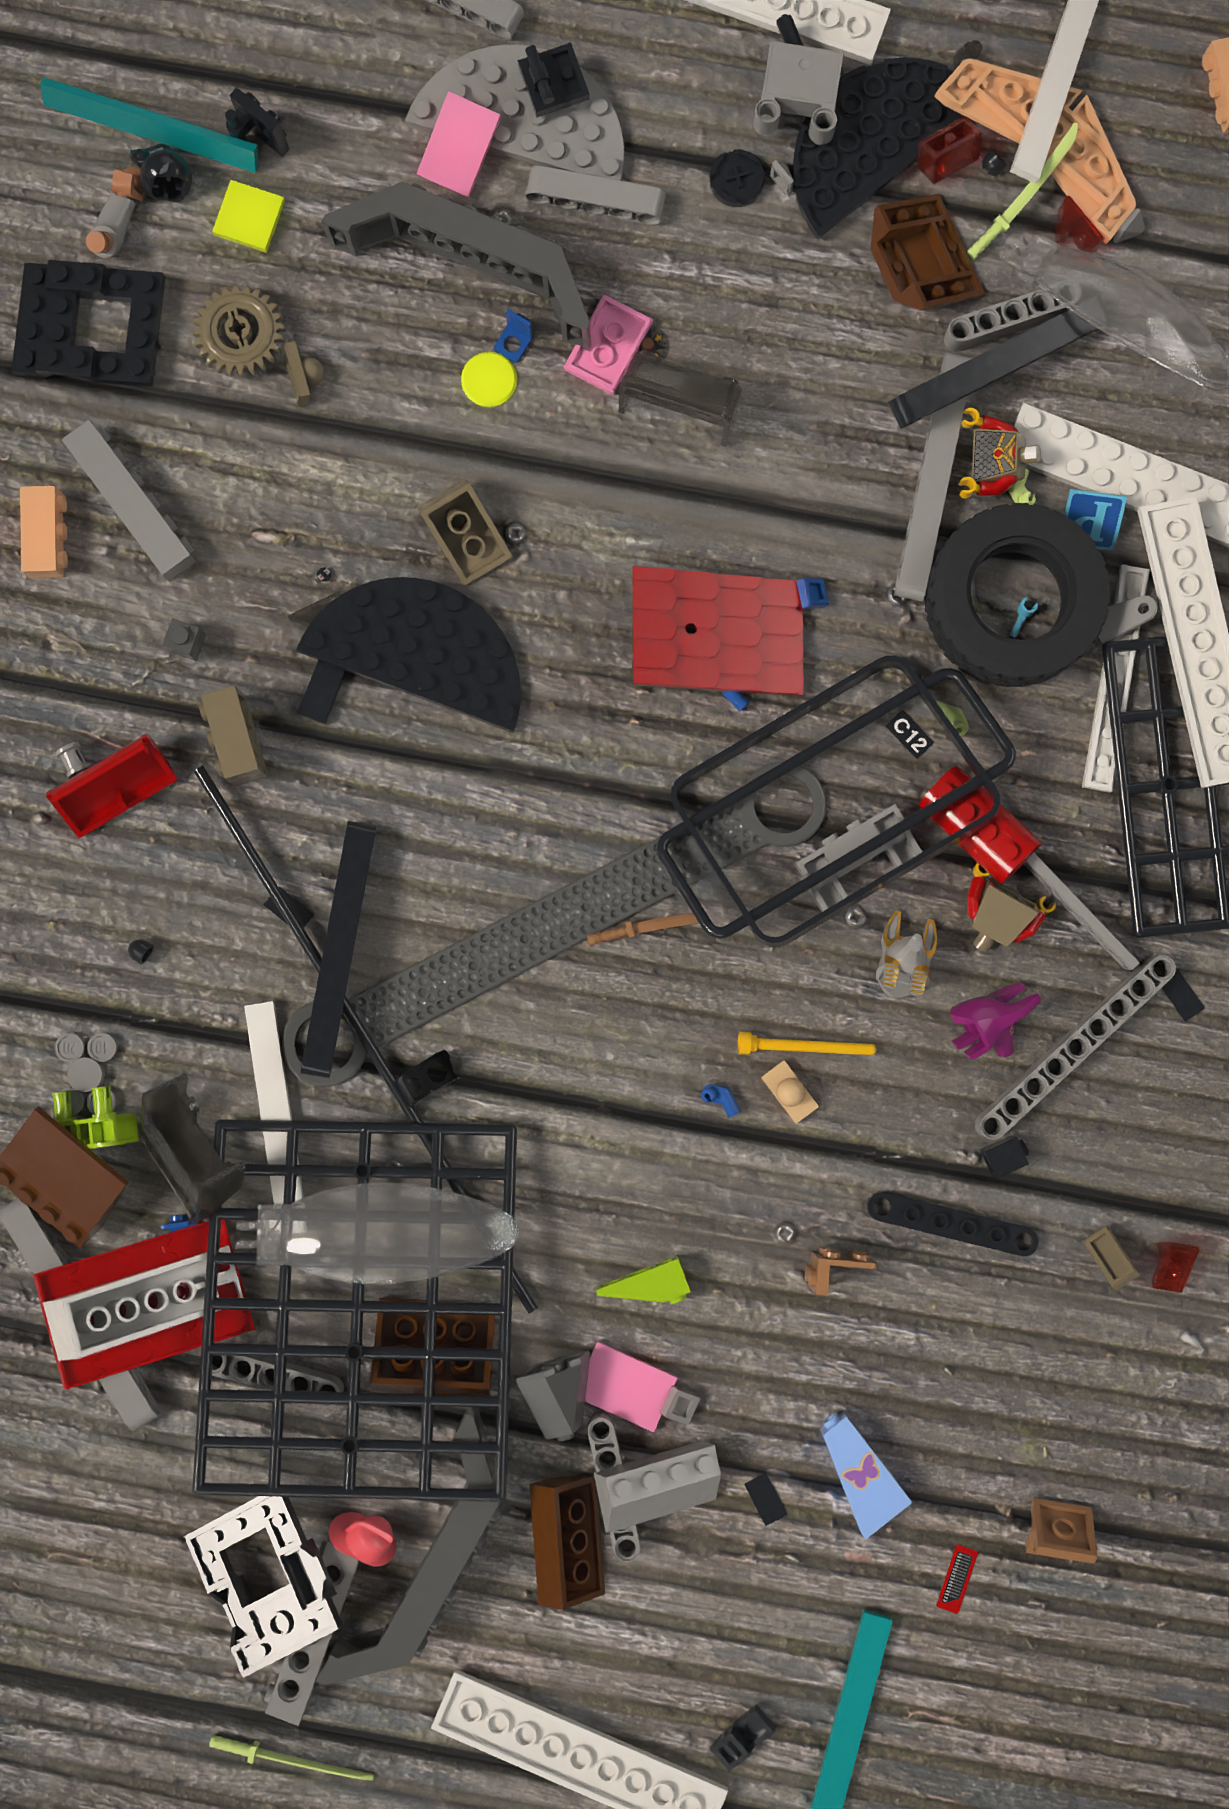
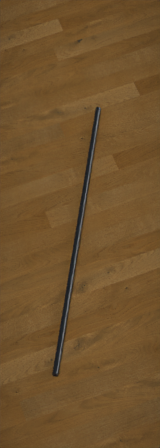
(348, 1011)

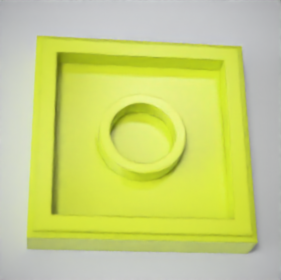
(248, 216)

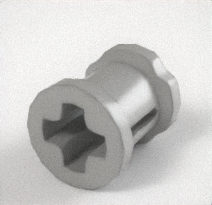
(72, 759)

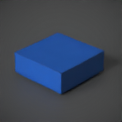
(812, 593)

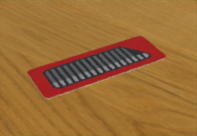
(957, 1579)

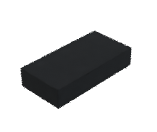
(321, 692)

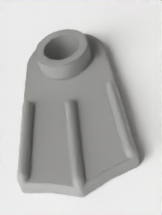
(1126, 617)

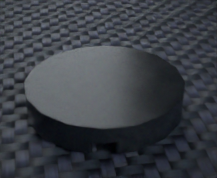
(737, 178)

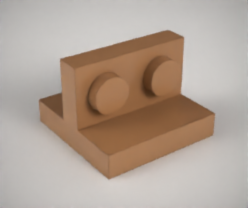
(1062, 1531)

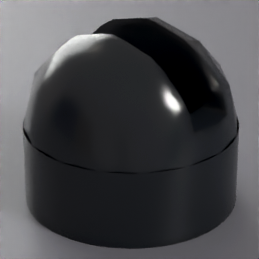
(994, 161)
(140, 951)

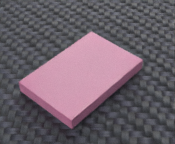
(458, 144)
(615, 338)
(627, 1386)

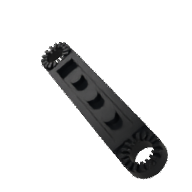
(952, 1224)

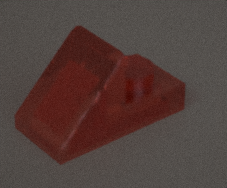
(1074, 223)
(1174, 1266)

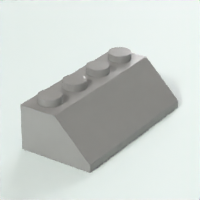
(658, 1485)

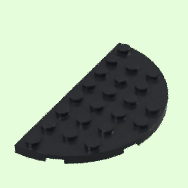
(876, 137)
(423, 644)

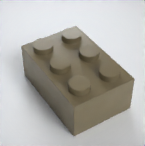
(233, 736)

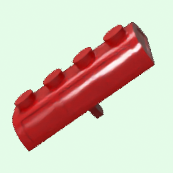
(112, 786)
(998, 846)

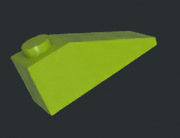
(653, 1283)

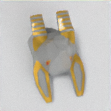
(905, 960)

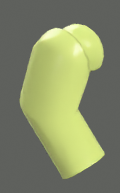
(1020, 493)

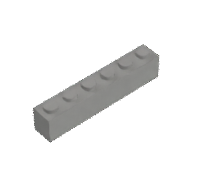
(128, 500)

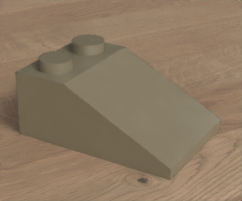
(464, 531)

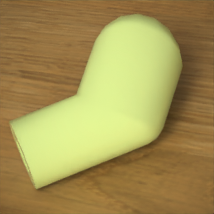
(956, 717)

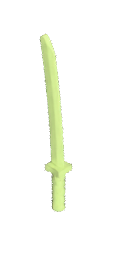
(1002, 221)
(253, 1751)

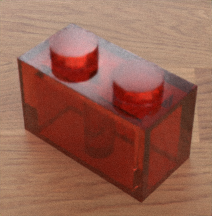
(949, 150)

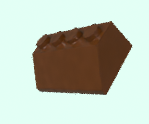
(567, 1541)

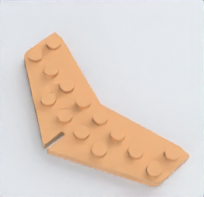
(1089, 169)

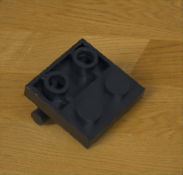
(553, 79)
(252, 117)

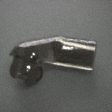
(967, 51)

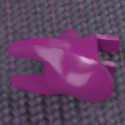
(991, 1020)

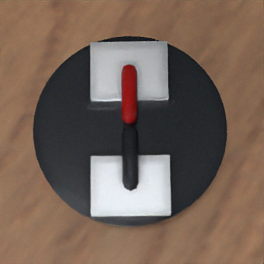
(324, 574)

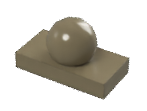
(302, 373)
(1111, 1258)

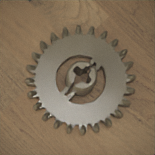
(254, 351)

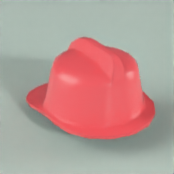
(363, 1537)

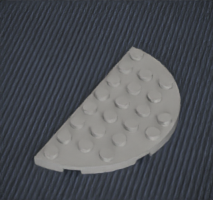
(573, 139)

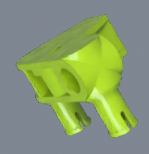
(104, 1127)

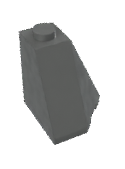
(557, 1394)

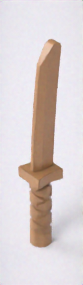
(631, 929)

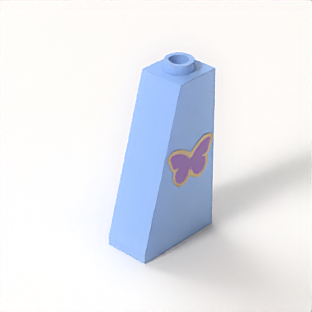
(867, 1483)

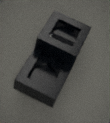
(742, 1737)

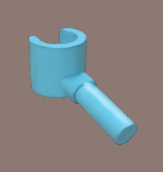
(1023, 615)

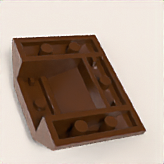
(922, 254)

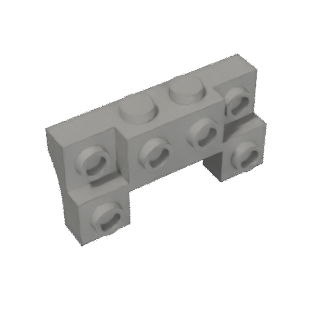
(898, 850)

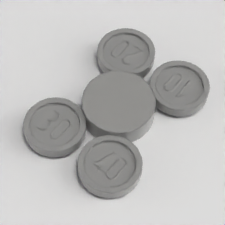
(86, 1071)

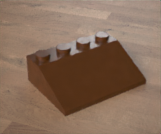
(60, 1178)
(452, 1332)

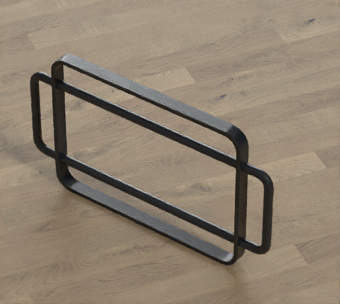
(918, 687)

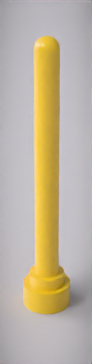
(750, 1043)

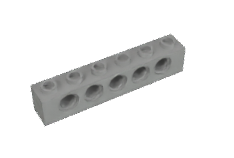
(291, 1704)

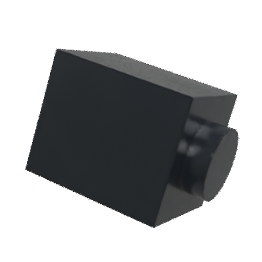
(1005, 1156)

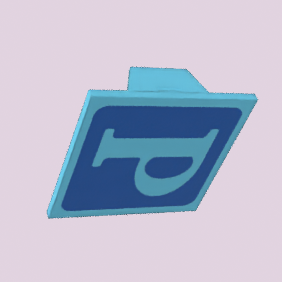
(1097, 514)

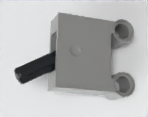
(799, 83)

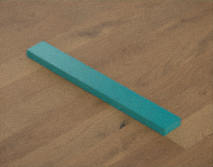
(150, 125)
(851, 1711)

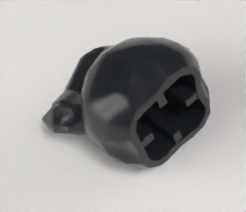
(163, 172)

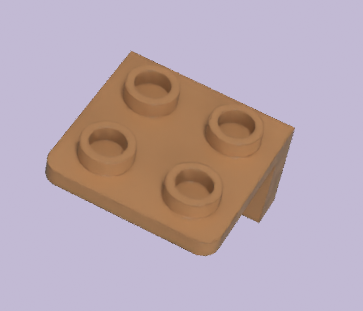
(818, 1271)

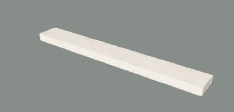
(1053, 89)
(1100, 761)
(271, 1087)

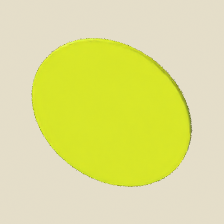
(489, 379)

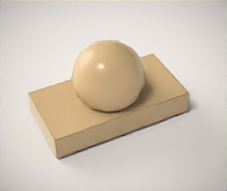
(789, 1092)

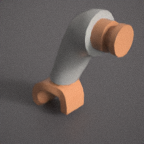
(114, 218)

